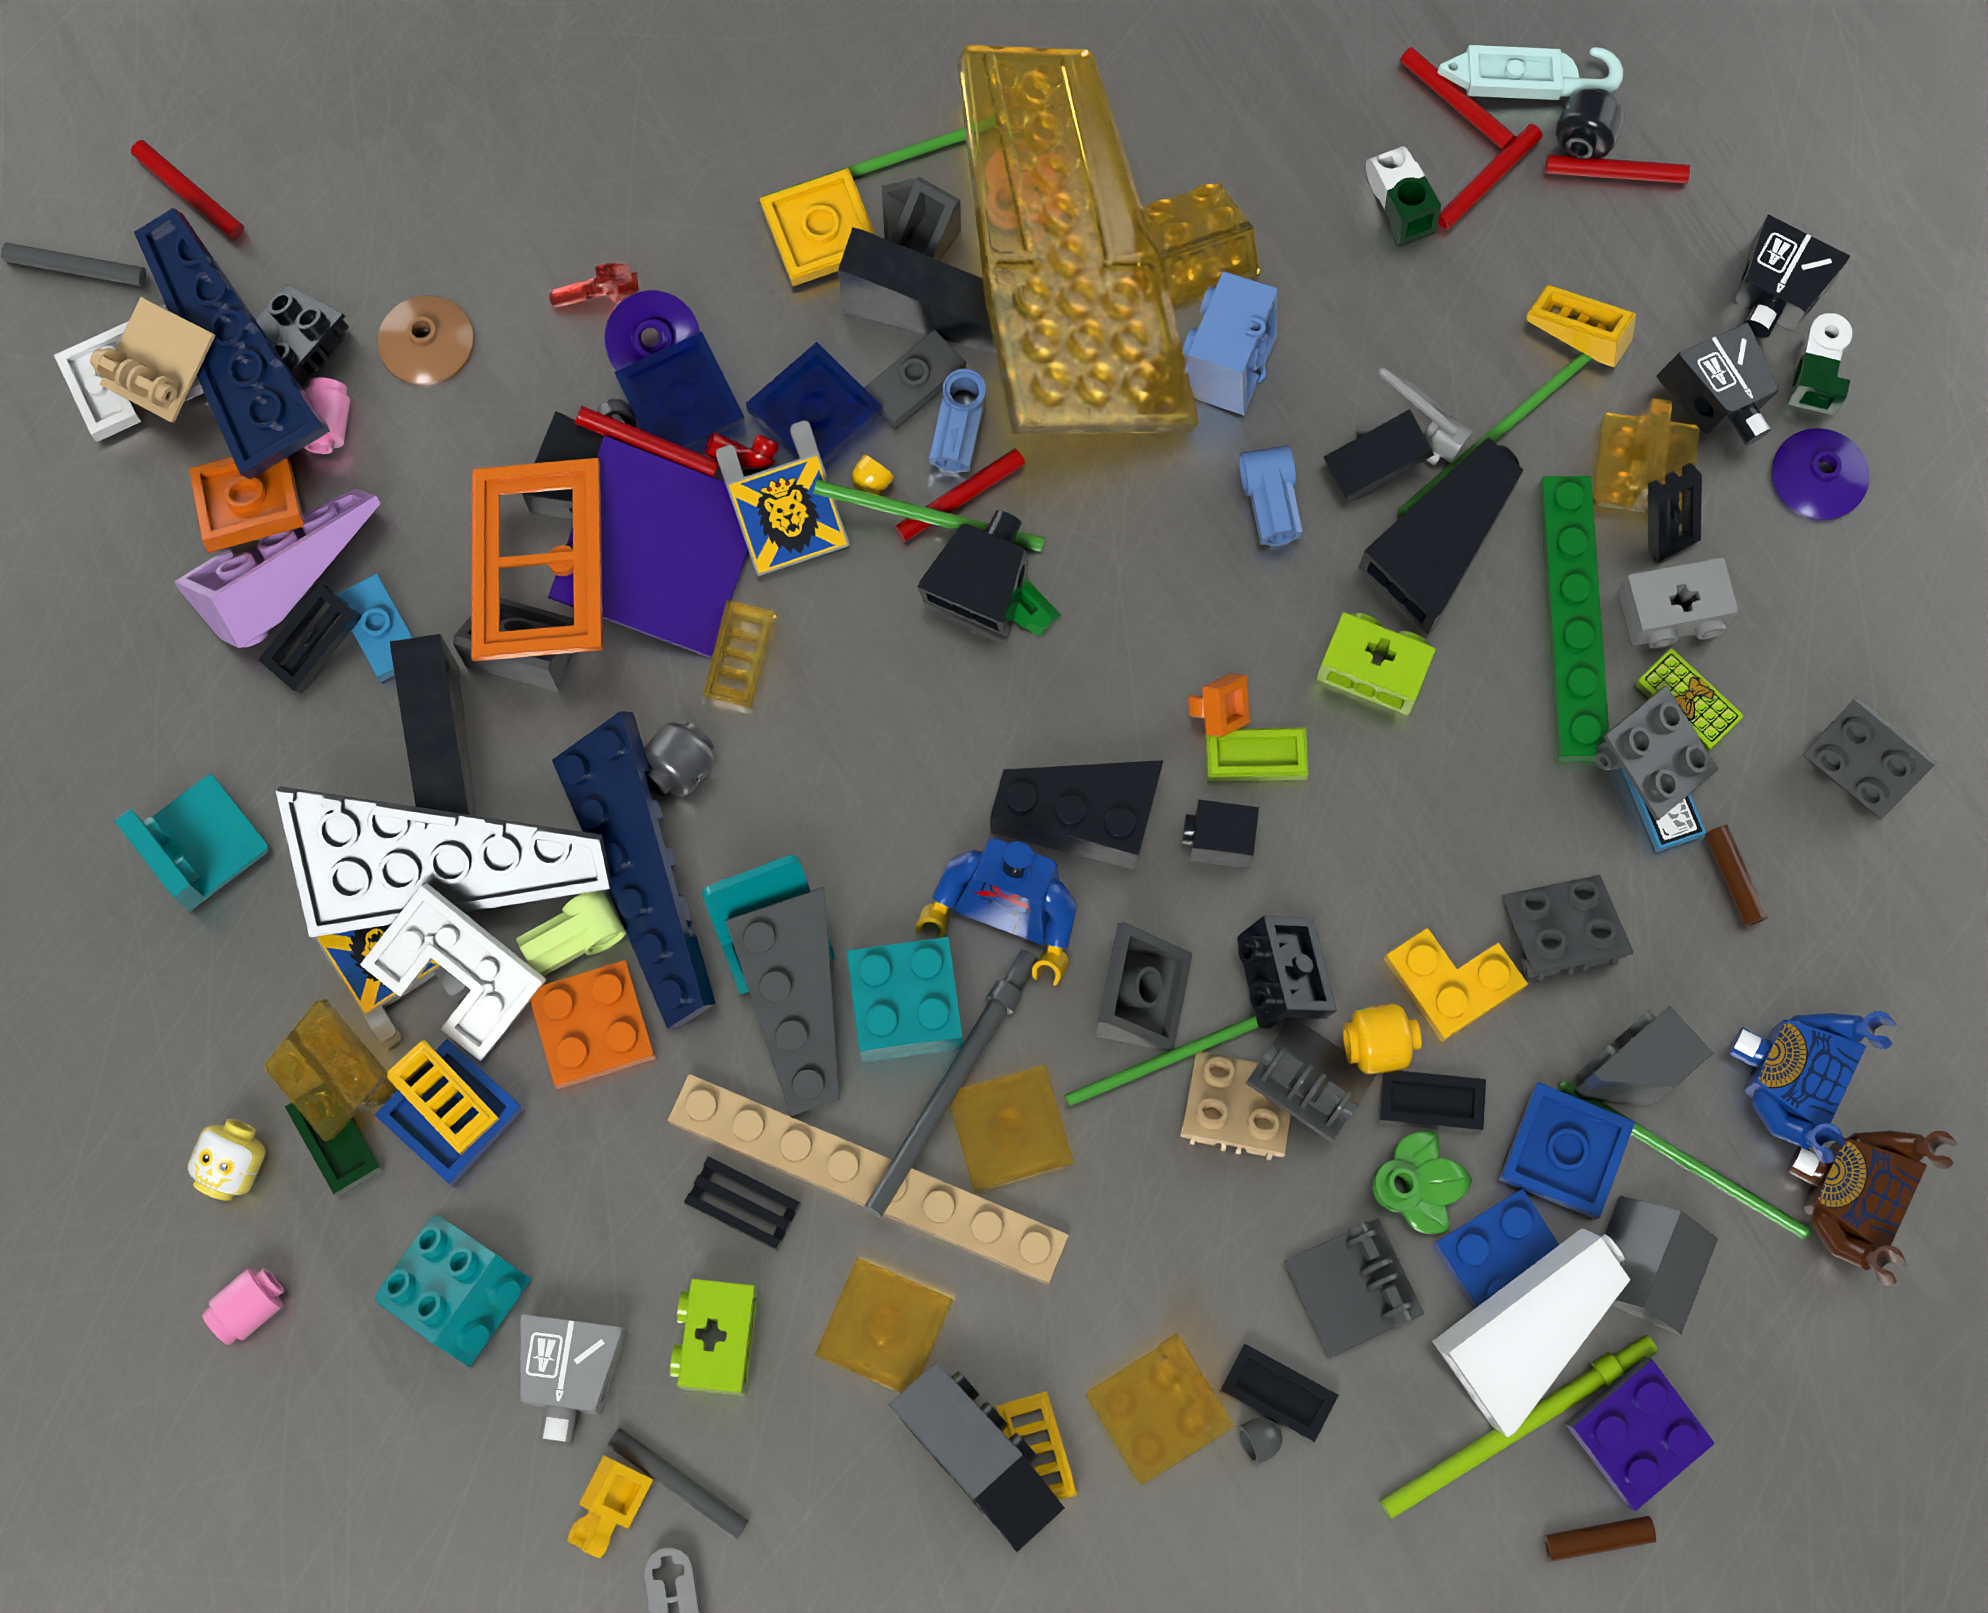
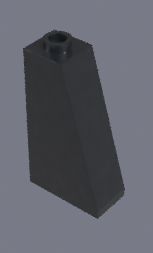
(912, 291)
(1438, 538)
(433, 724)

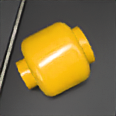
(1381, 1039)

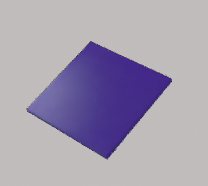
(664, 548)

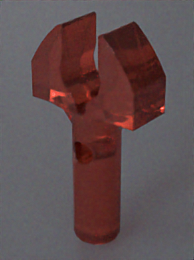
(611, 280)

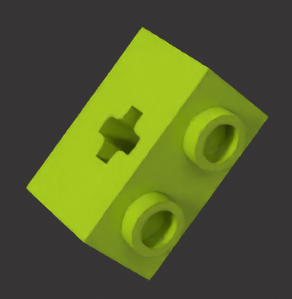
(1350, 668)
(734, 1311)

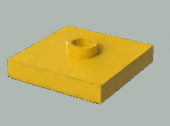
(815, 223)

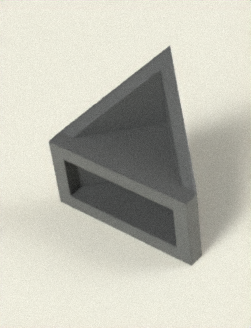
(920, 216)

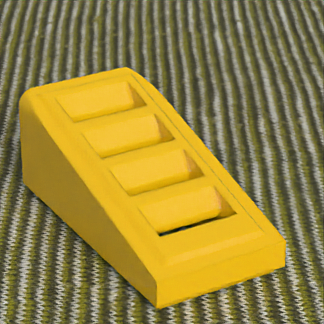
(1599, 330)
(410, 1066)
(1065, 1488)

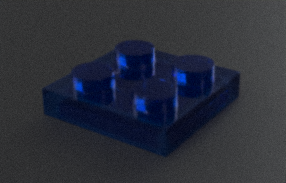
(816, 392)
(680, 393)

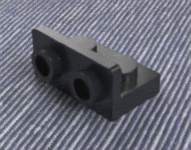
(1285, 970)

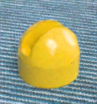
(871, 476)

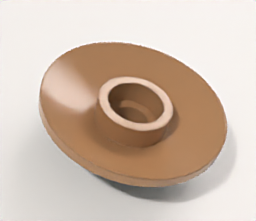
(427, 358)

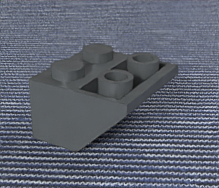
(1651, 1061)

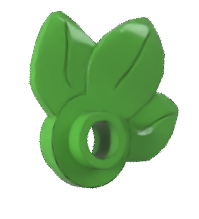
(1428, 1182)

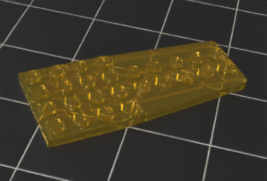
(1063, 255)

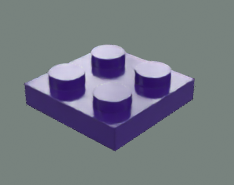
(1640, 1433)

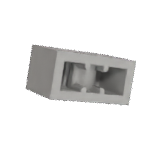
(1699, 586)

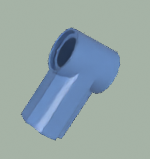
(958, 423)
(1270, 482)

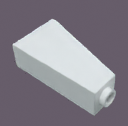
(1532, 1327)

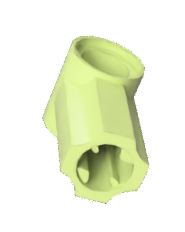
(583, 927)

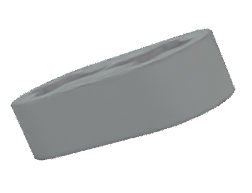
(686, 1584)

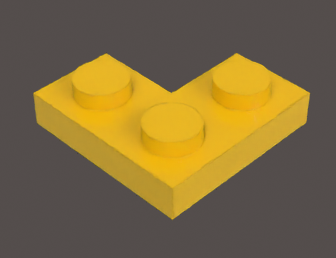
(1449, 995)

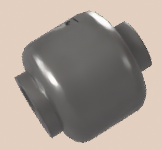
(678, 759)

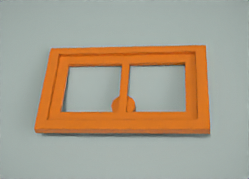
(582, 560)

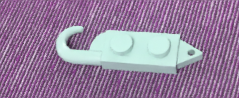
(1526, 72)

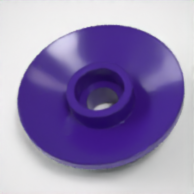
(641, 311)
(1810, 490)

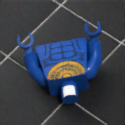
(1805, 1073)

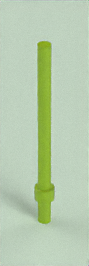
(1603, 1373)

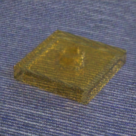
(1010, 1129)
(883, 1326)

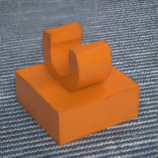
(1222, 704)

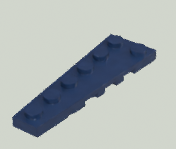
(242, 375)
(612, 799)

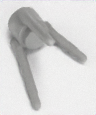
(1444, 433)

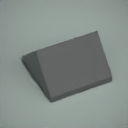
(540, 671)
(1143, 990)
(1663, 1259)

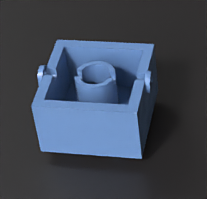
(1232, 342)

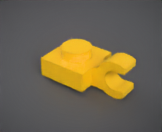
(611, 1499)

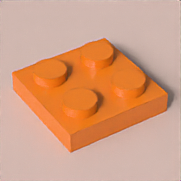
(244, 509)
(591, 1024)

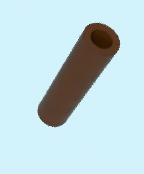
(1736, 876)
(1599, 1538)

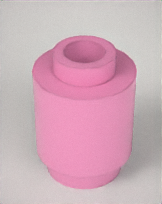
(333, 405)
(243, 1305)

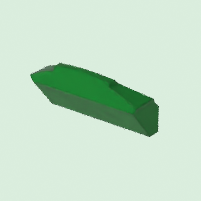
(1034, 610)

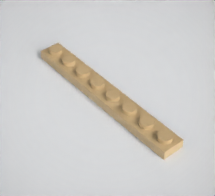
(855, 1172)

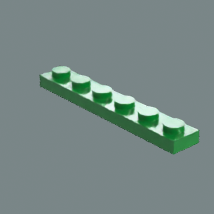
(1574, 616)

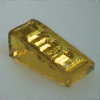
(751, 614)

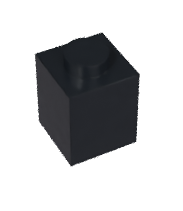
(1221, 833)

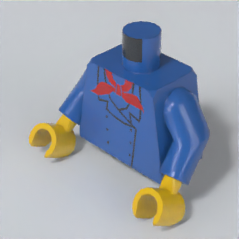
(1010, 891)

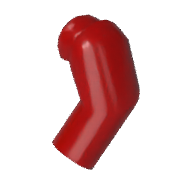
(757, 457)

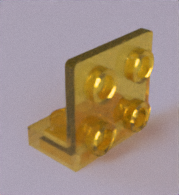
(1199, 239)
(1159, 1410)

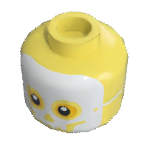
(226, 1160)

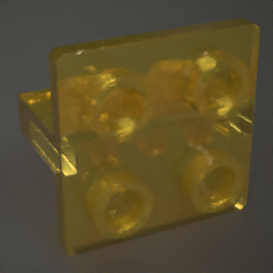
(1638, 452)
(328, 1071)

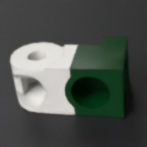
(1404, 194)
(1818, 363)

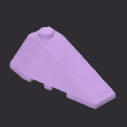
(258, 588)

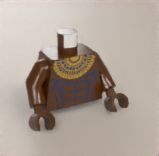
(1866, 1192)

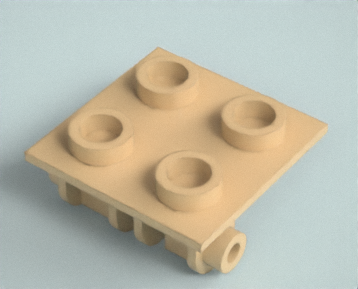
(154, 359)
(1230, 1111)

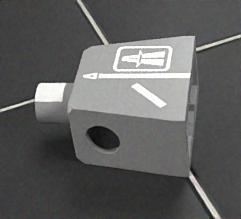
(567, 1369)

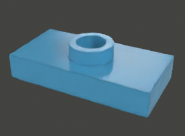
(378, 623)

